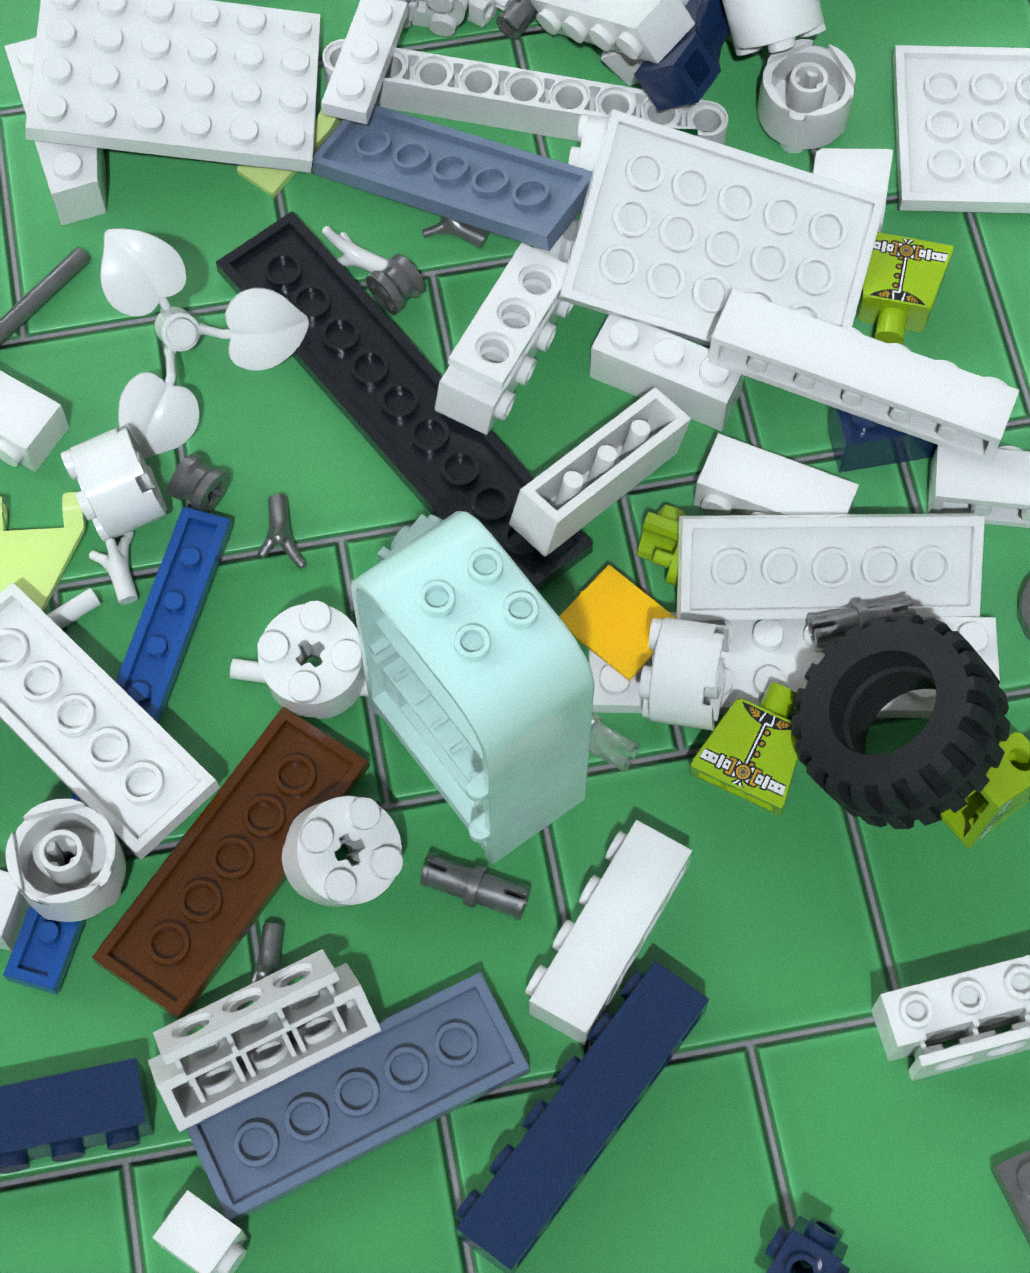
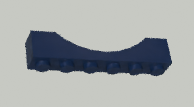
(692, 63)

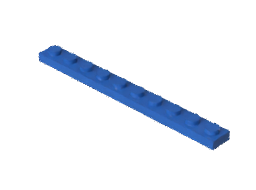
(147, 676)

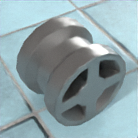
(395, 284)
(198, 483)

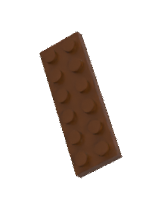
(226, 865)

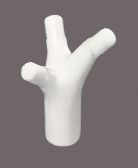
(353, 254)
(118, 568)

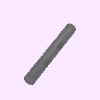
(42, 292)

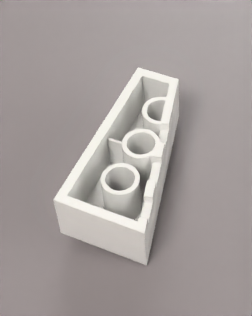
(72, 171)

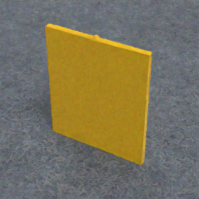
(615, 621)

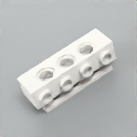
(503, 341)
(954, 1009)
(262, 1043)

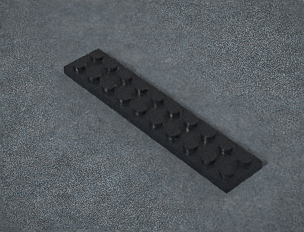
(392, 392)

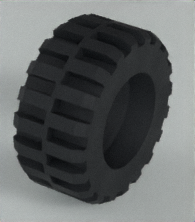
(941, 761)

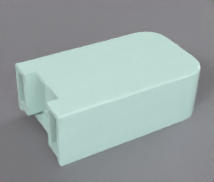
(477, 681)

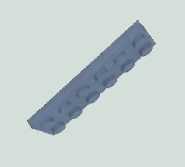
(456, 175)
(359, 1098)

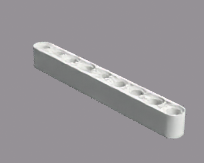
(520, 97)

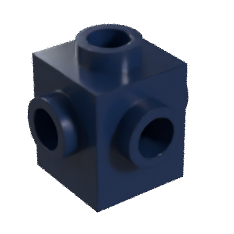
(807, 1248)

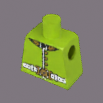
(902, 285)
(753, 750)
(999, 799)

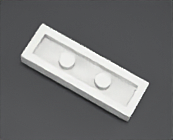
(364, 59)

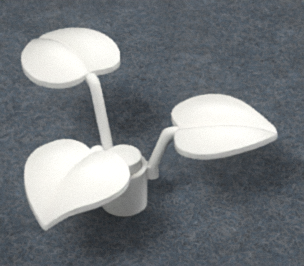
(144, 271)

